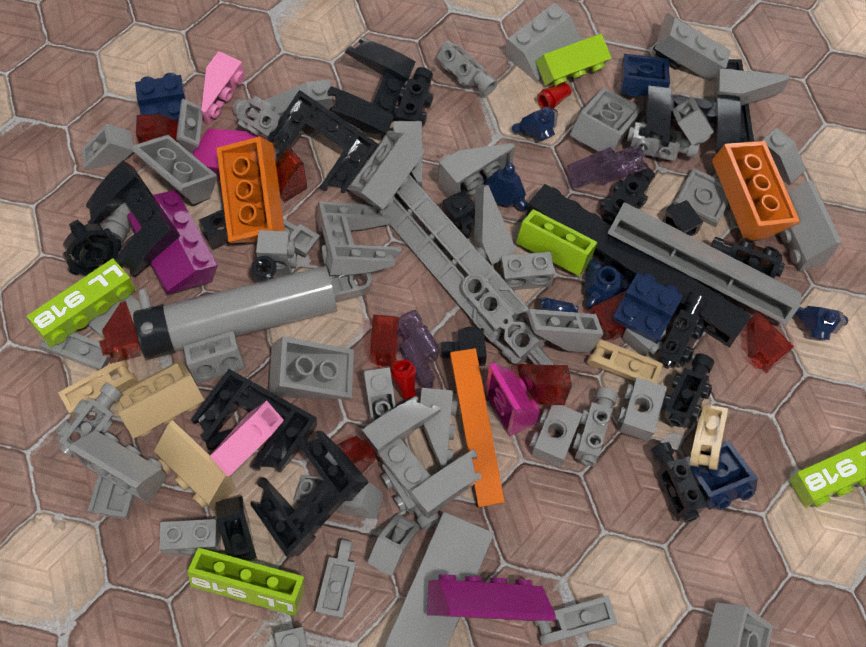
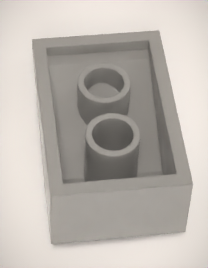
(605, 121)
(472, 168)
(310, 370)

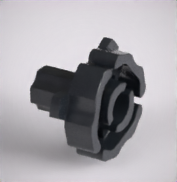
(89, 247)

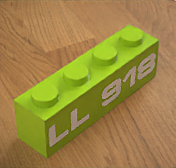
(81, 303)
(831, 477)
(246, 581)

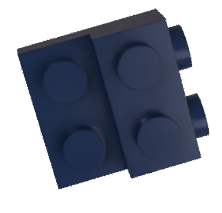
(643, 71)
(161, 95)
(647, 307)
(731, 480)

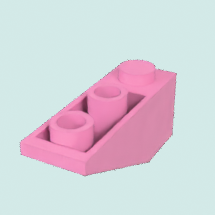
(221, 79)
(246, 437)

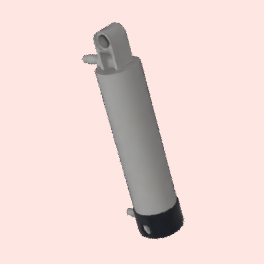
(242, 309)

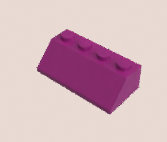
(188, 259)
(488, 600)

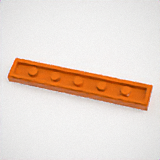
(477, 426)

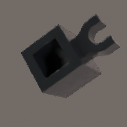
(460, 211)
(467, 339)

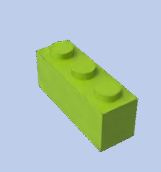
(573, 60)
(566, 245)

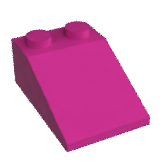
(216, 138)
(510, 400)

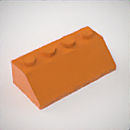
(250, 189)
(754, 189)

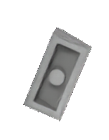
(189, 125)

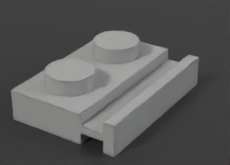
(110, 500)

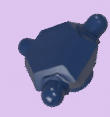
(538, 124)
(507, 187)
(603, 283)
(821, 321)

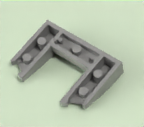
(343, 256)
(427, 491)

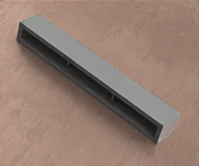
(705, 263)

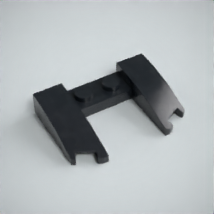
(307, 111)
(723, 113)
(376, 116)
(157, 230)
(236, 392)
(341, 483)

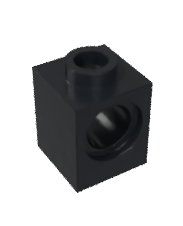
(683, 218)
(209, 226)

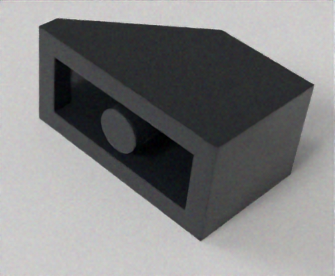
(235, 528)

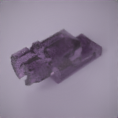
(607, 166)
(418, 347)

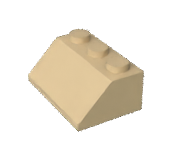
(158, 399)
(193, 467)

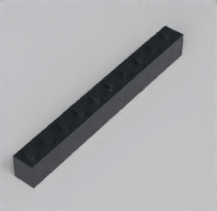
(720, 317)

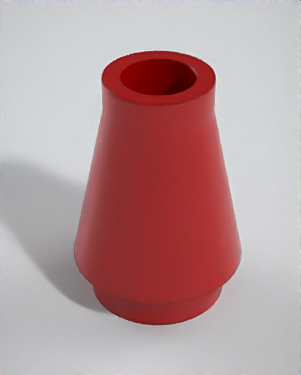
(553, 95)
(404, 376)

